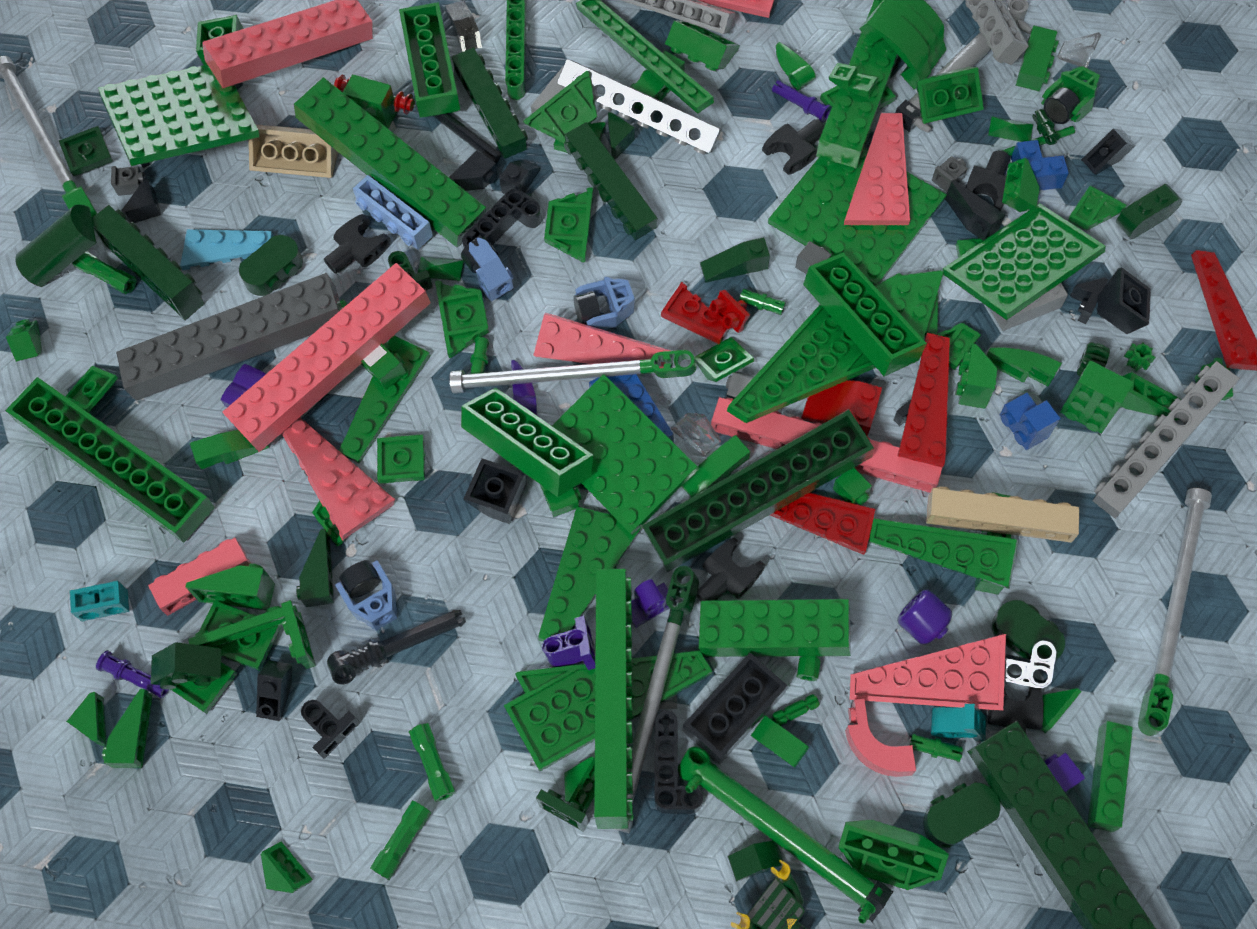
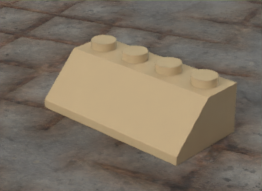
(291, 152)

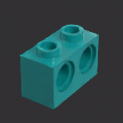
(99, 601)

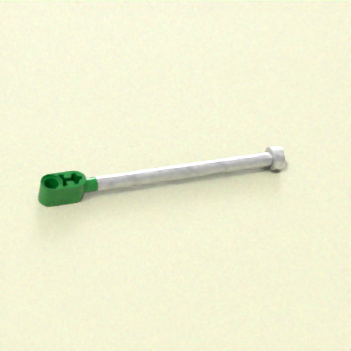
(72, 194)
(460, 381)
(1197, 500)

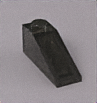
(464, 25)

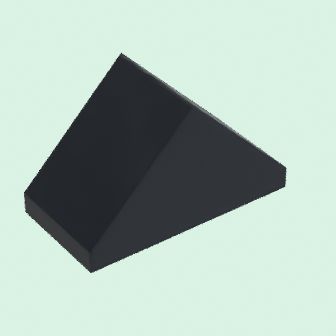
(142, 204)

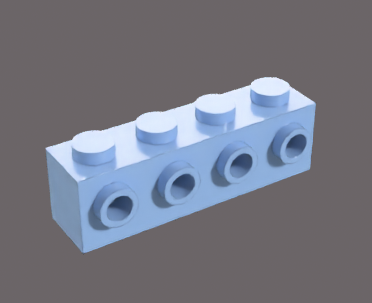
(392, 212)

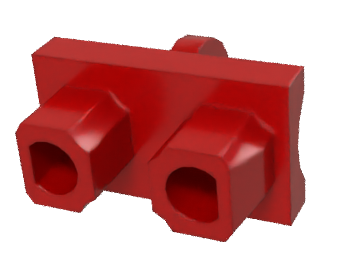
(733, 312)

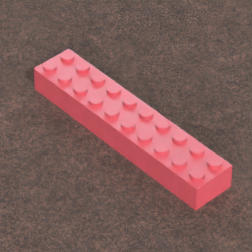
(327, 357)

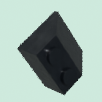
(1125, 302)
(496, 490)

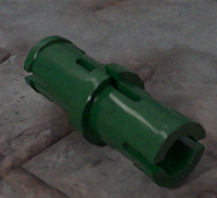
(1045, 127)

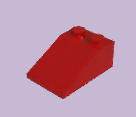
(849, 395)

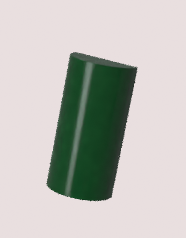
(57, 246)

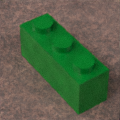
(1037, 58)
(651, 85)

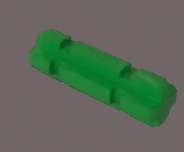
(796, 709)

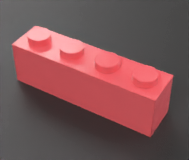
(170, 589)

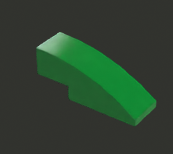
(1024, 364)
(222, 447)
(717, 466)

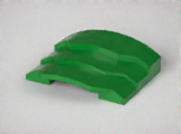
(911, 32)

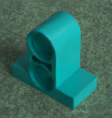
(959, 722)

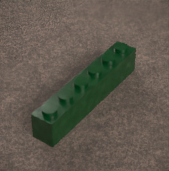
(489, 103)
(610, 181)

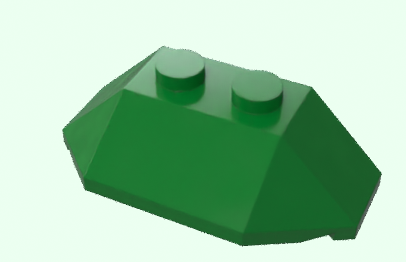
(892, 854)

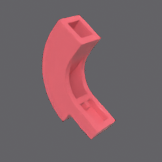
(878, 757)

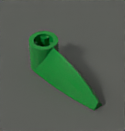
(795, 67)

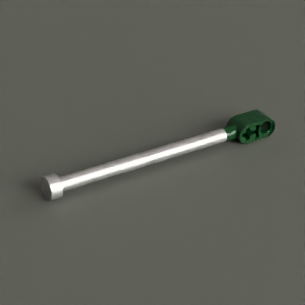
(662, 666)

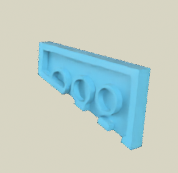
(211, 246)

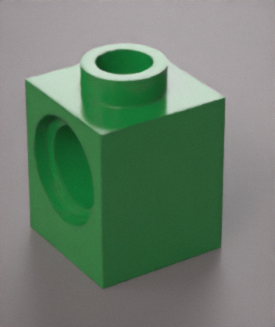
(852, 487)

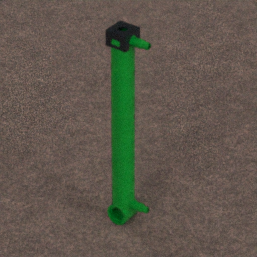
(699, 770)

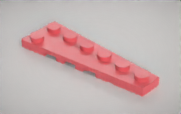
(582, 343)

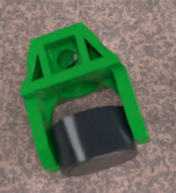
(1071, 96)

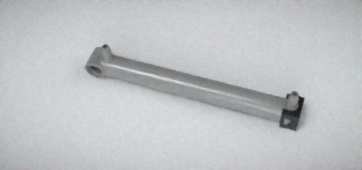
(967, 57)

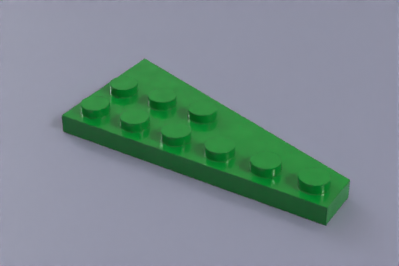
(592, 543)

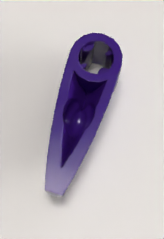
(524, 392)

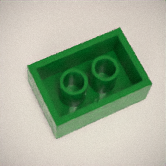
(1096, 397)

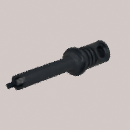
(344, 666)

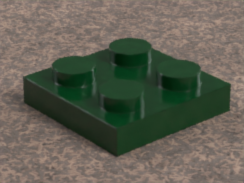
(85, 151)
(572, 813)

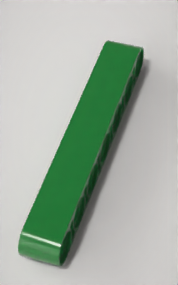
(516, 49)

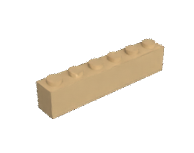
(1003, 514)

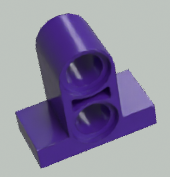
(648, 602)
(571, 646)

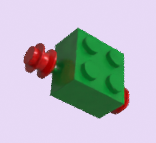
(375, 97)

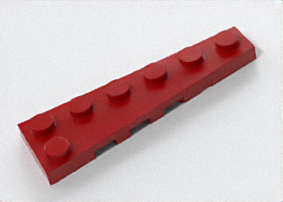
(1229, 321)
(927, 414)
(830, 519)

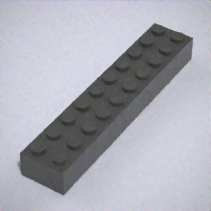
(228, 337)

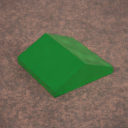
(723, 360)
(91, 388)

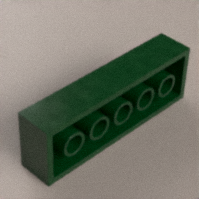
(148, 262)

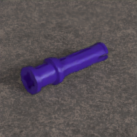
(809, 104)
(124, 670)

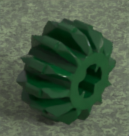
(1095, 352)

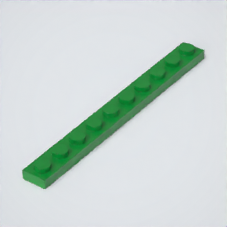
(646, 54)

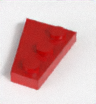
(693, 315)

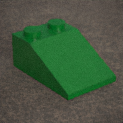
(950, 94)
(236, 587)

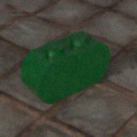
(1149, 211)
(271, 265)
(1024, 627)
(961, 814)

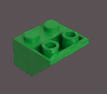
(977, 378)

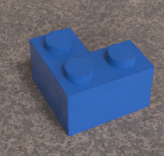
(1048, 171)
(1029, 421)

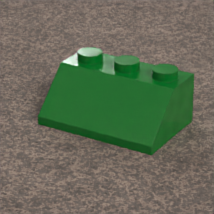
(701, 45)

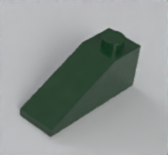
(738, 260)
(317, 575)

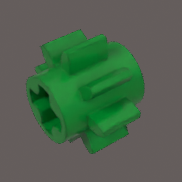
(1139, 356)

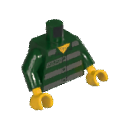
(778, 906)

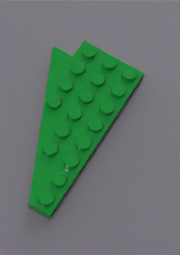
(806, 364)
(559, 702)

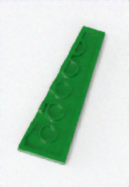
(380, 403)
(964, 552)

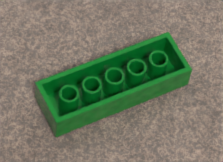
(429, 60)
(864, 314)
(527, 441)
(775, 628)

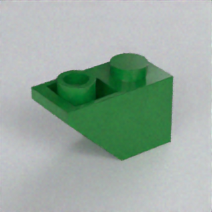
(1021, 186)
(24, 340)

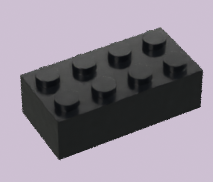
(734, 708)

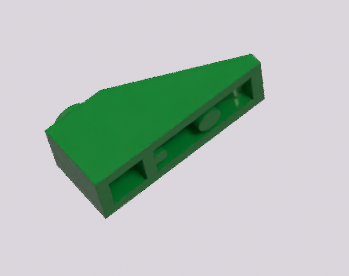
(1148, 397)
(128, 739)

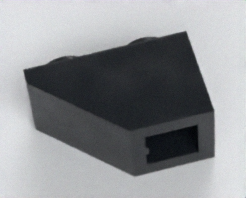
(273, 689)

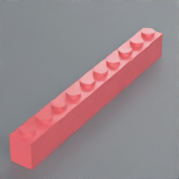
(778, 430)

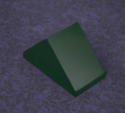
(620, 134)
(755, 859)

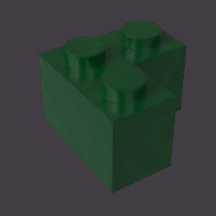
(185, 663)

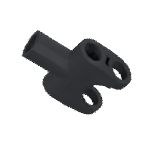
(795, 144)
(992, 179)
(356, 246)
(726, 574)
(1027, 712)

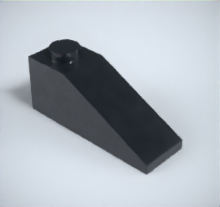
(973, 212)

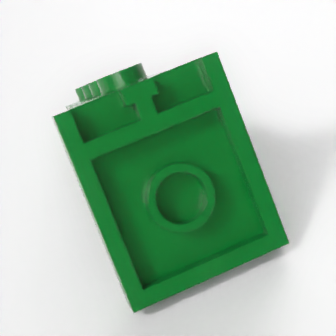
(253, 624)

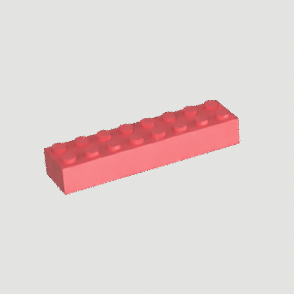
(287, 41)

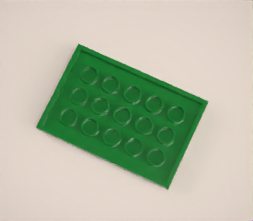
(1023, 261)
(632, 458)

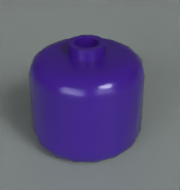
(925, 617)

